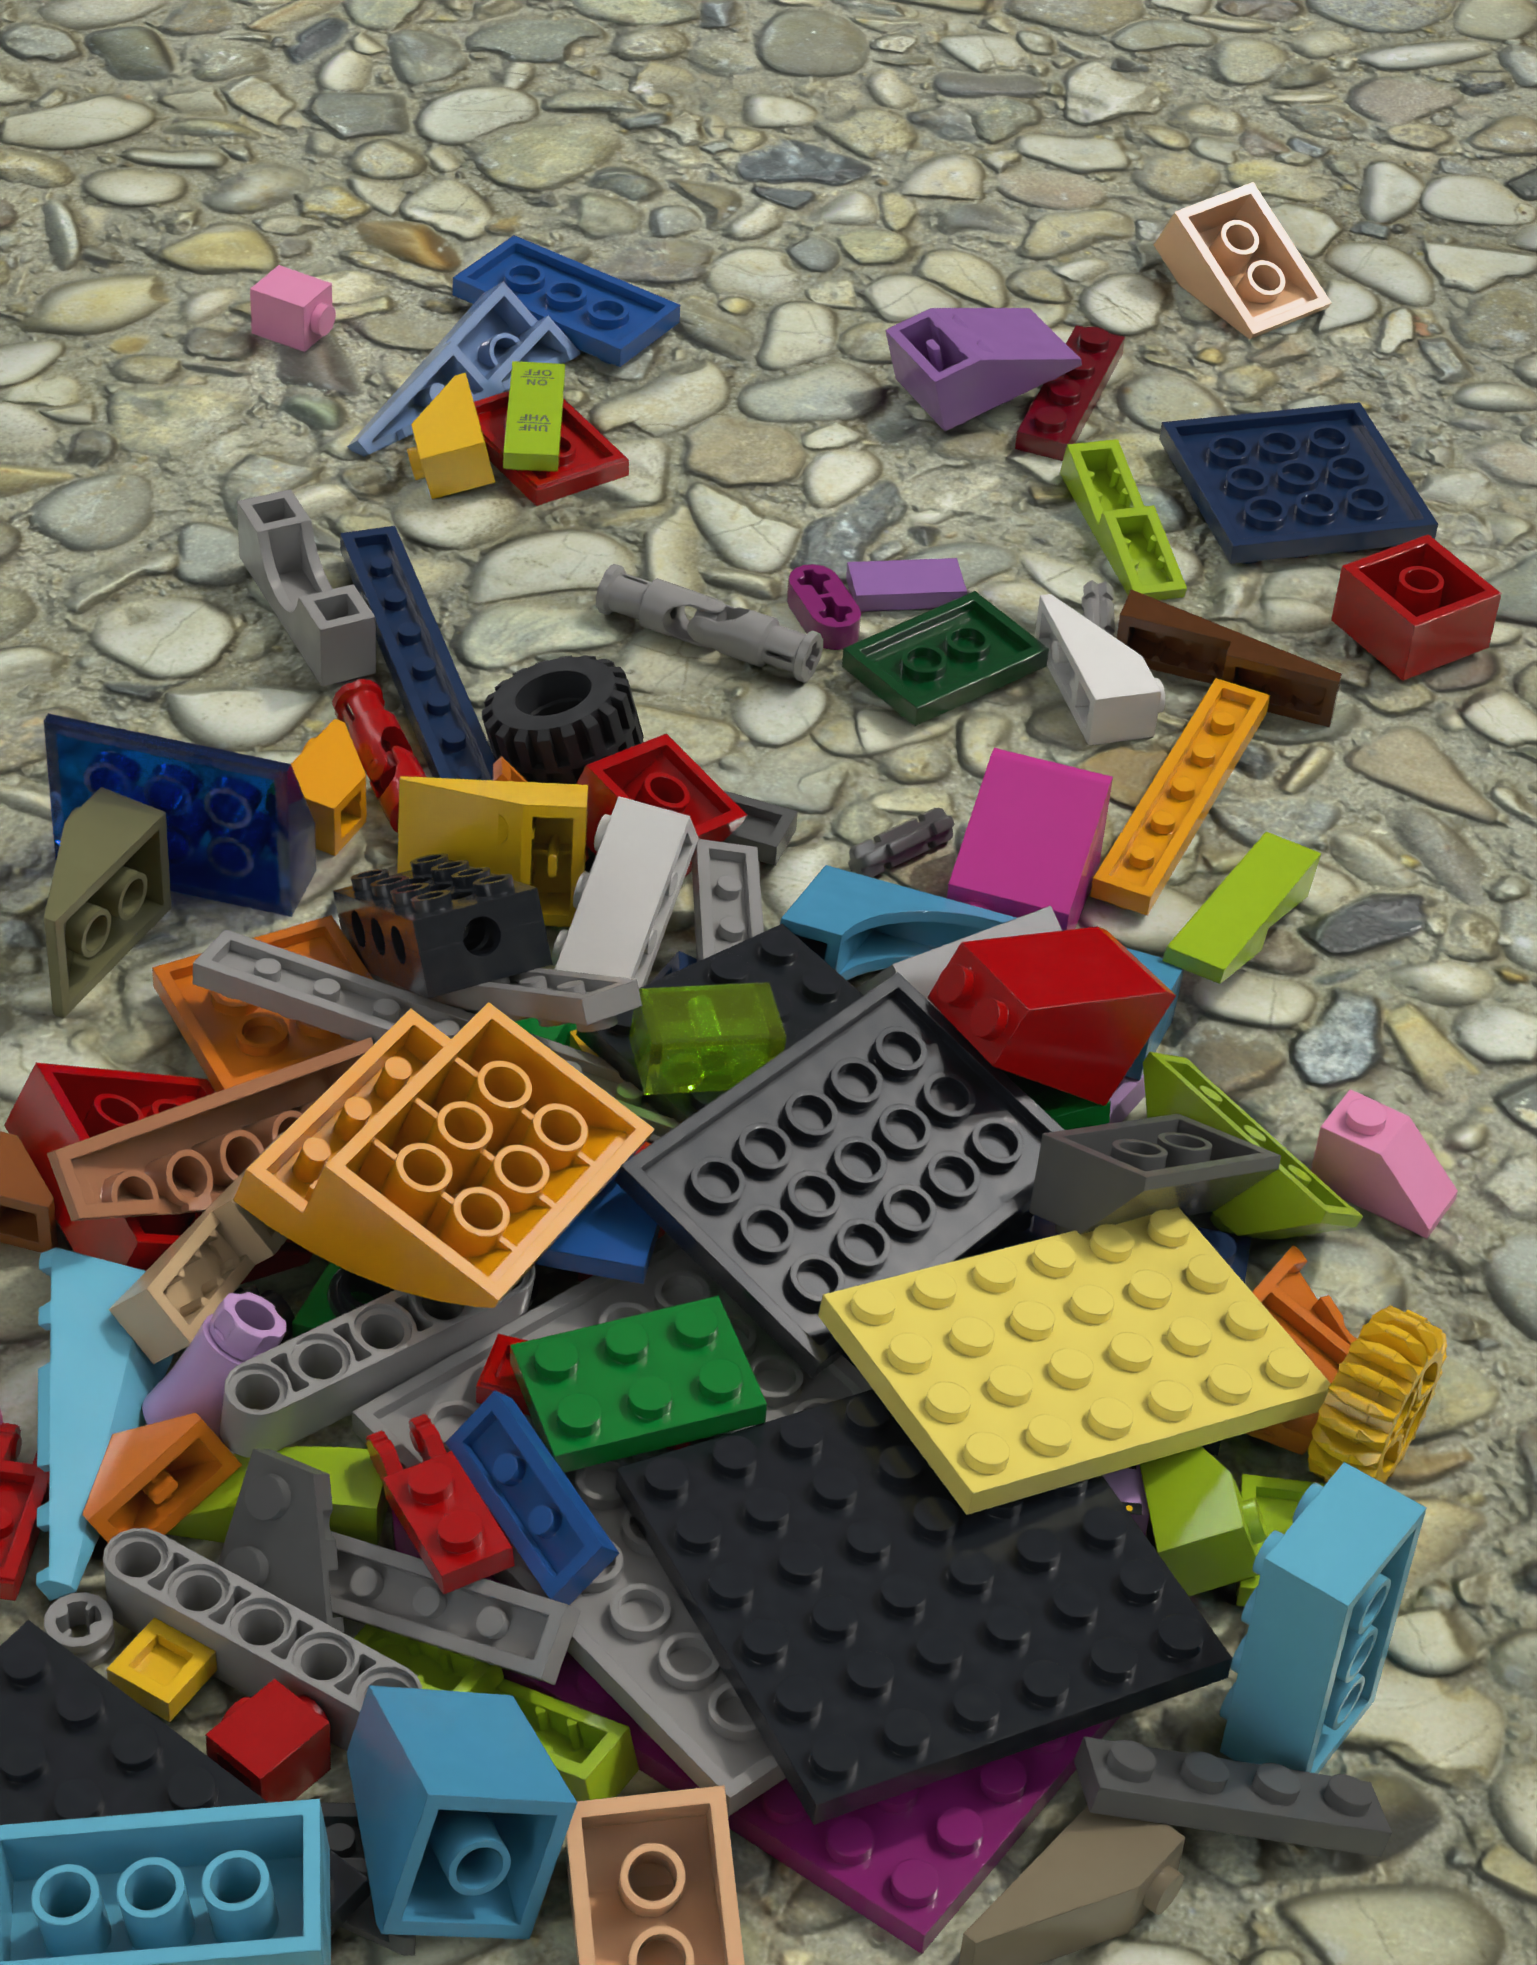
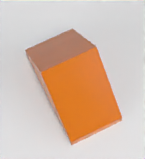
(157, 1475)

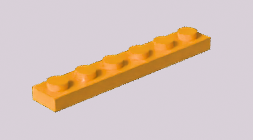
(1179, 797)

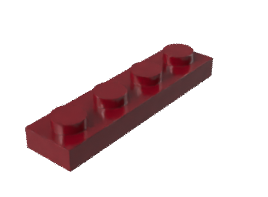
(1068, 401)

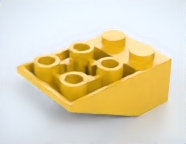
(500, 825)

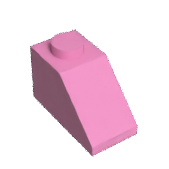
(1382, 1164)

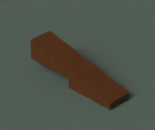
(1204, 650)

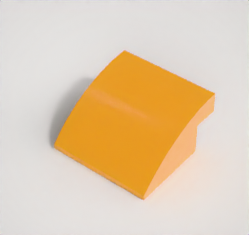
(444, 1160)

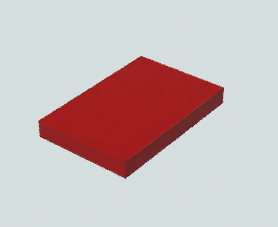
(584, 454)

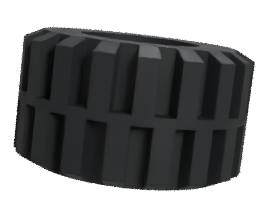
(561, 717)

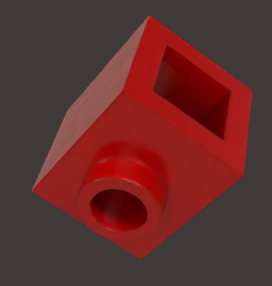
(273, 1742)

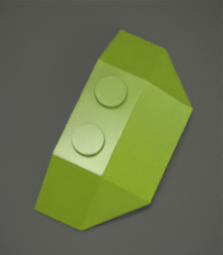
(1277, 1207)

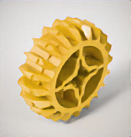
(1378, 1395)

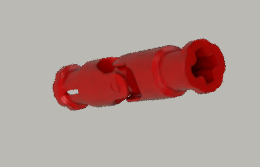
(378, 742)

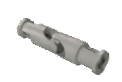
(729, 630)

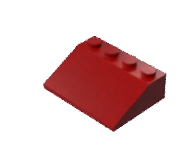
(77, 1103)

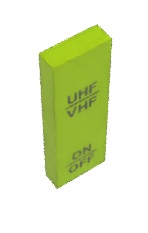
(534, 416)

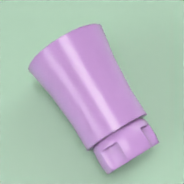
(233, 1334)

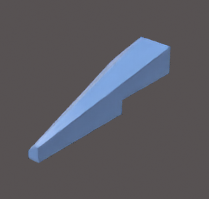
(483, 347)

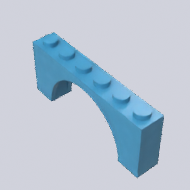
(872, 923)

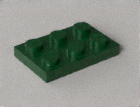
(944, 658)

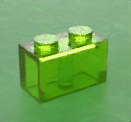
(704, 1036)

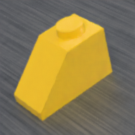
(450, 443)

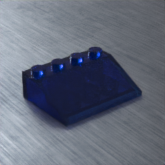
(231, 817)

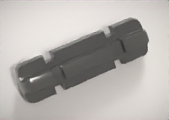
(901, 843)

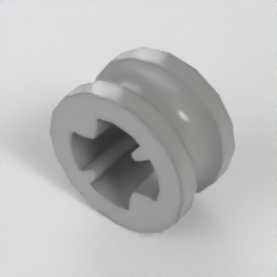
(82, 1610)

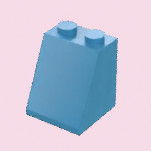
(455, 1812)

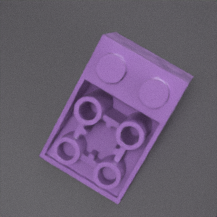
(974, 359)

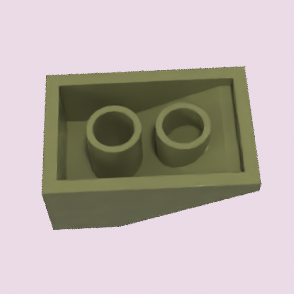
(103, 892)

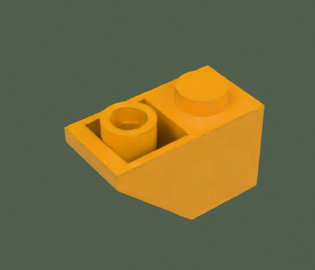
(333, 786)

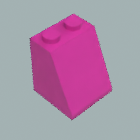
(1032, 838)

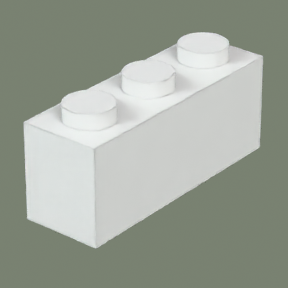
(628, 892)

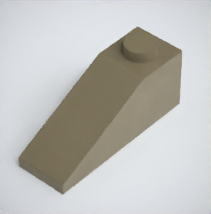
(1079, 1892)

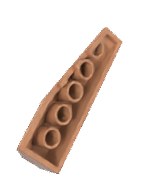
(194, 1150)

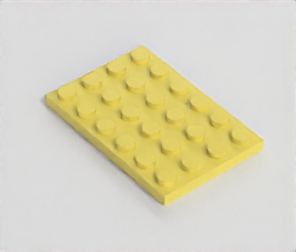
(1072, 1357)

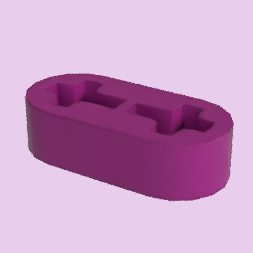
(824, 605)

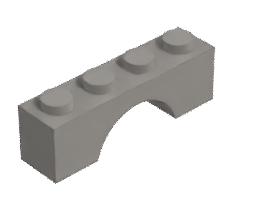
(326, 624)

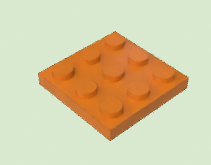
(244, 1040)

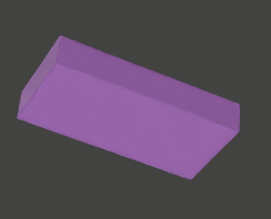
(904, 583)

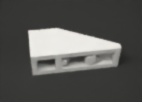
(1098, 676)

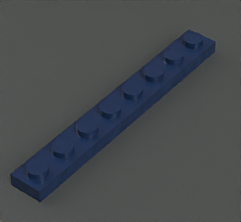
(417, 656)

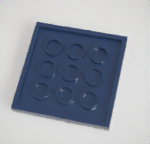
(1296, 482)

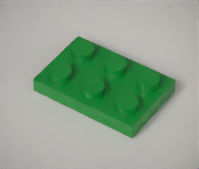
(638, 1384)

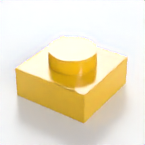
(162, 1669)

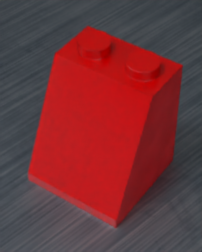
(1054, 1006)

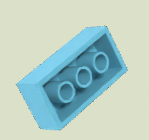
(1320, 1622)
(169, 1888)

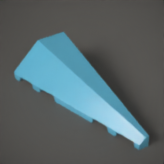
(84, 1397)

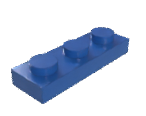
(532, 1498)

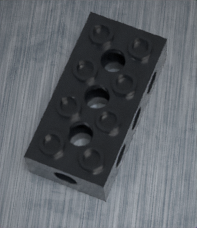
(443, 925)

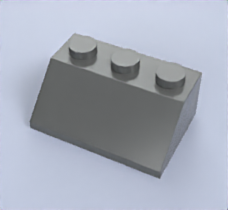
(1140, 1168)

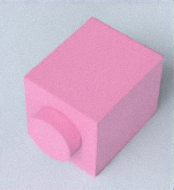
(291, 308)

